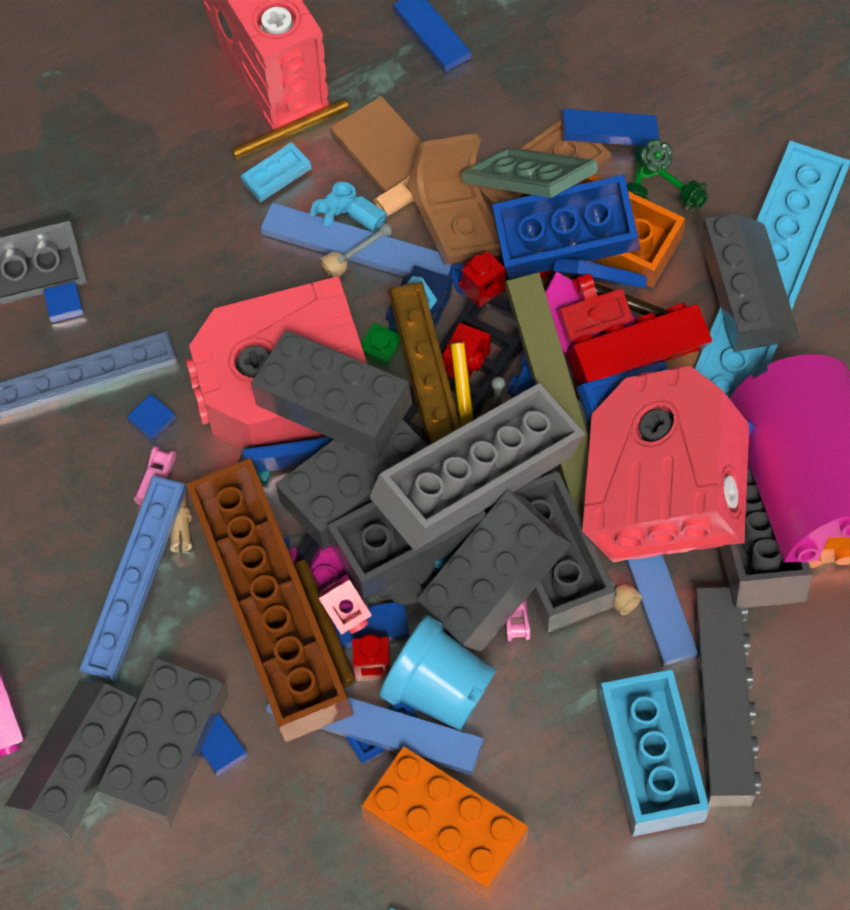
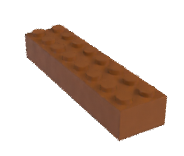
(269, 601)

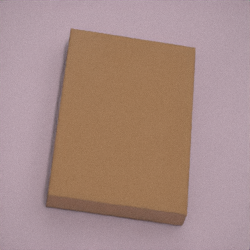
(379, 143)

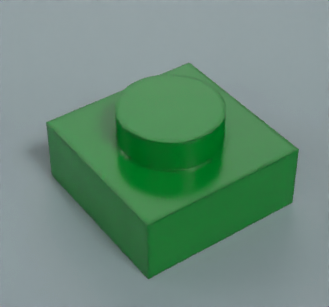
(380, 345)

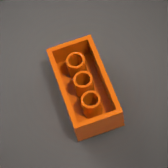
(658, 237)
(445, 822)

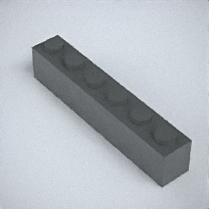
(725, 699)

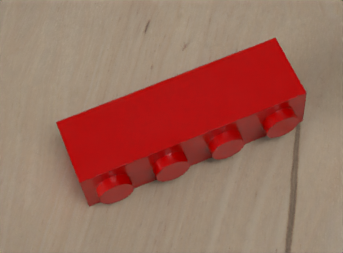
(639, 345)

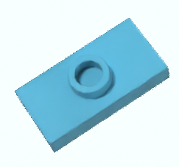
(276, 172)

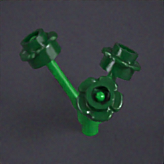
(654, 160)

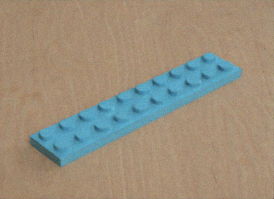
(795, 221)

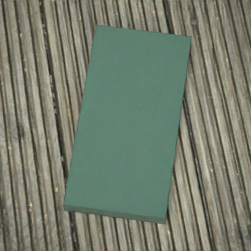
(529, 172)

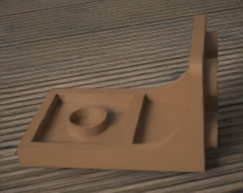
(452, 209)

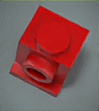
(480, 272)
(476, 348)
(371, 652)

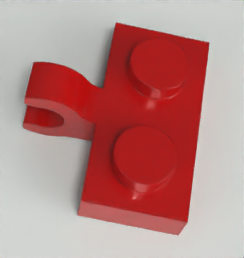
(594, 311)

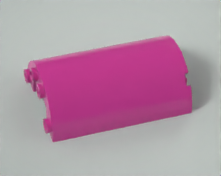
(801, 450)

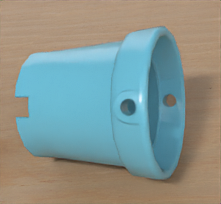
(437, 675)

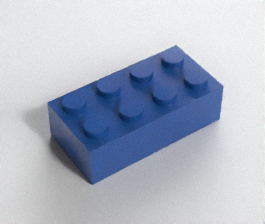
(577, 224)

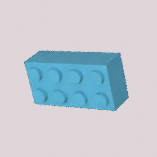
(653, 752)

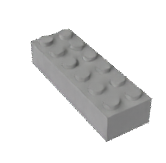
(476, 466)

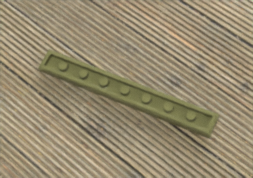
(550, 369)

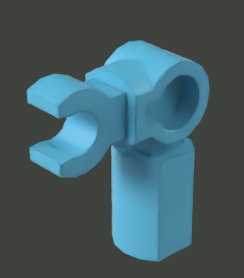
(343, 200)

